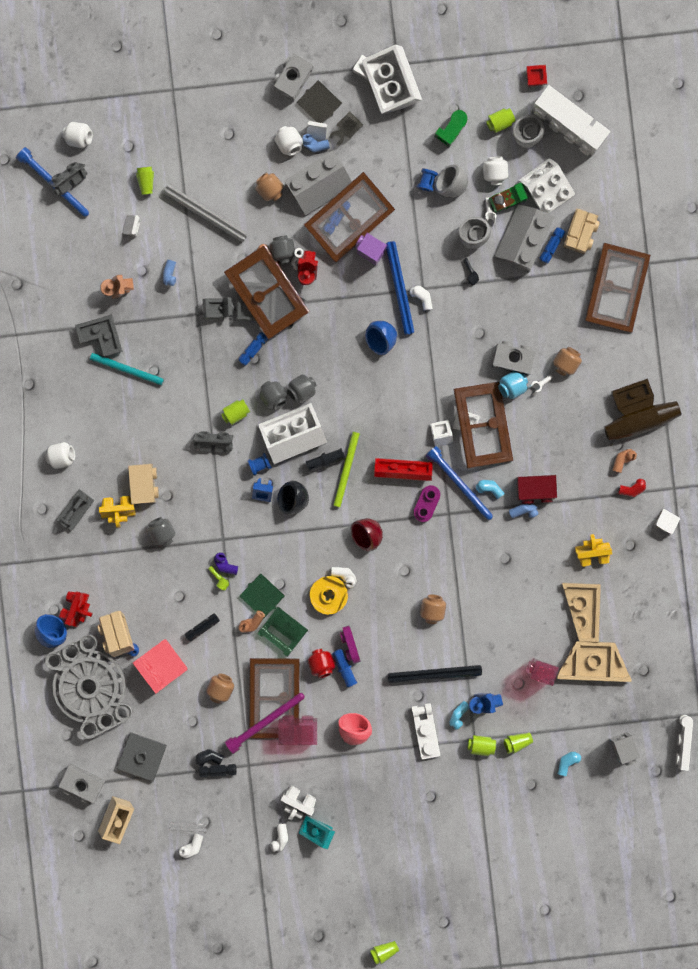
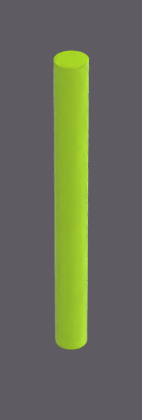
(346, 469)

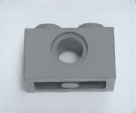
(292, 88)
(502, 361)
(625, 748)
(93, 784)

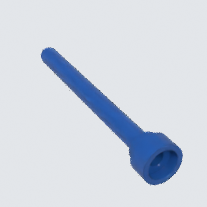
(25, 157)
(435, 455)

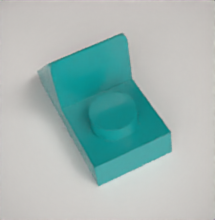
(317, 832)

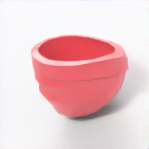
(354, 728)

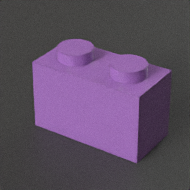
(370, 248)

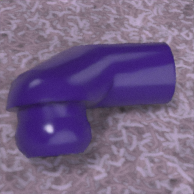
(223, 565)

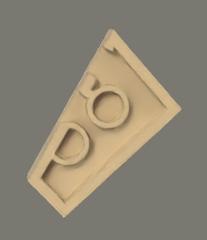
(585, 609)

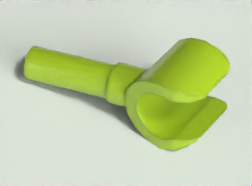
(222, 583)

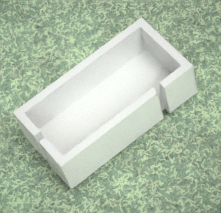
(570, 121)

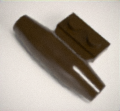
(639, 413)

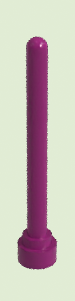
(235, 743)

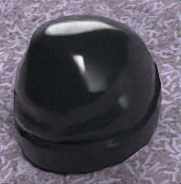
(292, 498)

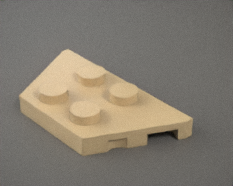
(594, 662)

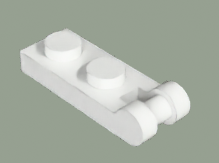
(426, 732)
(684, 741)

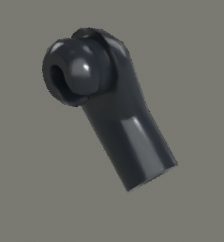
(208, 755)

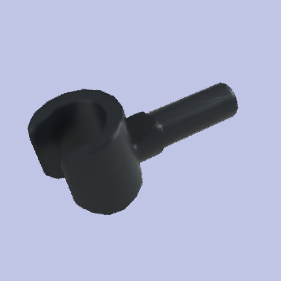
(473, 278)

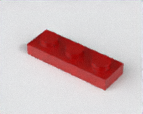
(403, 469)

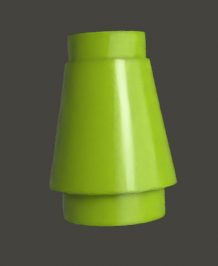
(145, 179)
(517, 742)
(383, 952)

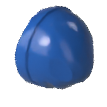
(381, 337)
(50, 631)

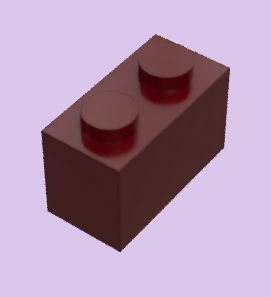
(536, 487)

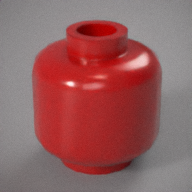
(321, 663)

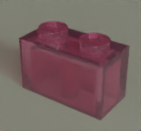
(542, 671)
(297, 730)

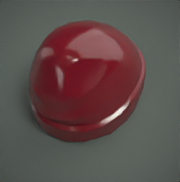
(367, 534)

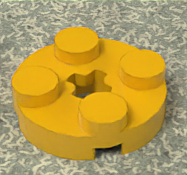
(324, 585)

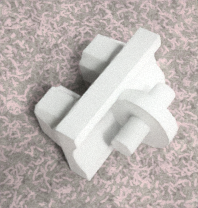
(306, 806)

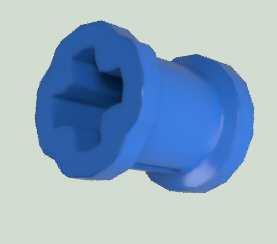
(427, 180)
(259, 464)

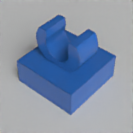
(262, 491)

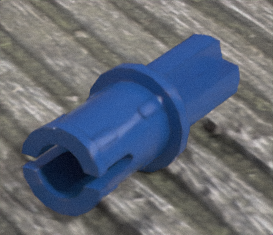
(344, 668)

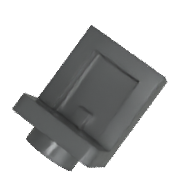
(217, 307)

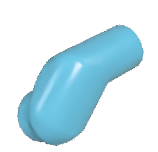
(489, 485)

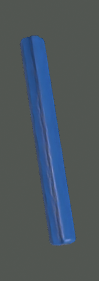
(400, 288)

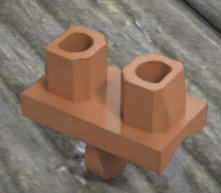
(116, 286)

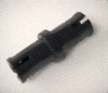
(325, 460)

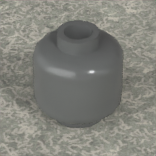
(282, 249)
(301, 388)
(273, 395)
(161, 531)

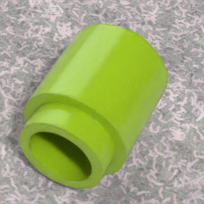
(500, 120)
(235, 412)
(481, 745)

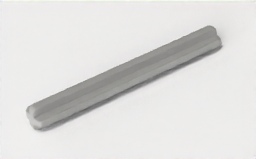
(205, 213)

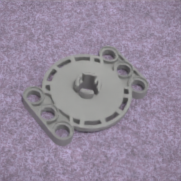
(87, 704)

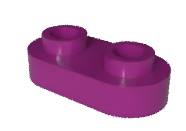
(427, 503)
(352, 653)

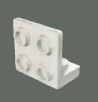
(548, 186)

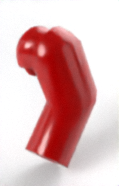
(633, 491)

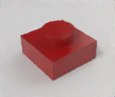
(536, 75)

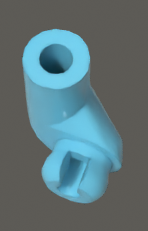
(457, 714)
(566, 761)

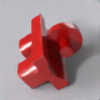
(307, 268)
(78, 609)

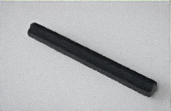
(434, 674)

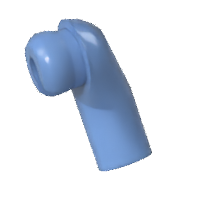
(313, 145)
(168, 271)
(522, 509)

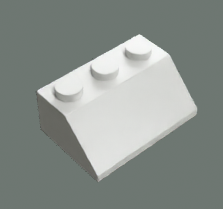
(391, 79)
(292, 433)

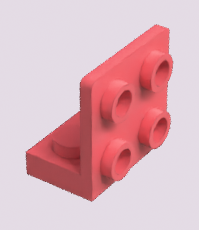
(160, 666)

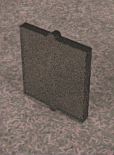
(319, 102)

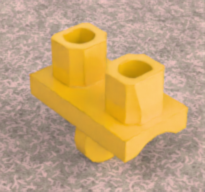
(117, 513)
(593, 548)

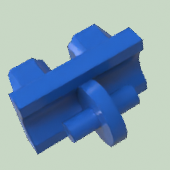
(485, 703)

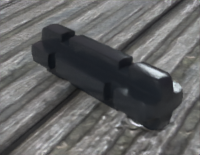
(202, 627)
(217, 770)

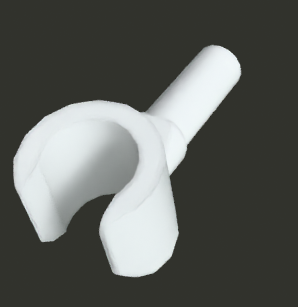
(490, 214)
(538, 385)

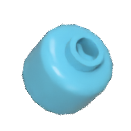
(513, 385)

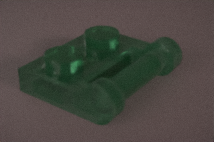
(285, 625)

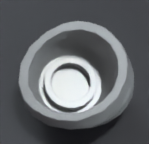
(528, 131)
(451, 181)
(474, 232)

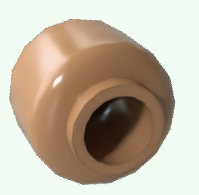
(269, 187)
(567, 361)
(433, 609)
(220, 688)

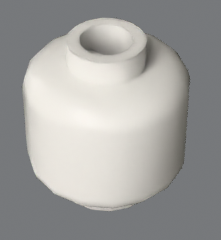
(77, 134)
(289, 140)
(495, 170)
(60, 455)

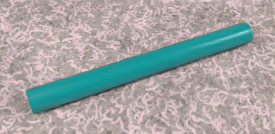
(127, 369)

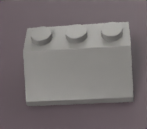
(318, 182)
(524, 237)

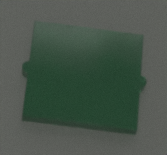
(262, 595)

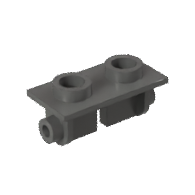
(74, 172)
(204, 440)
(75, 510)

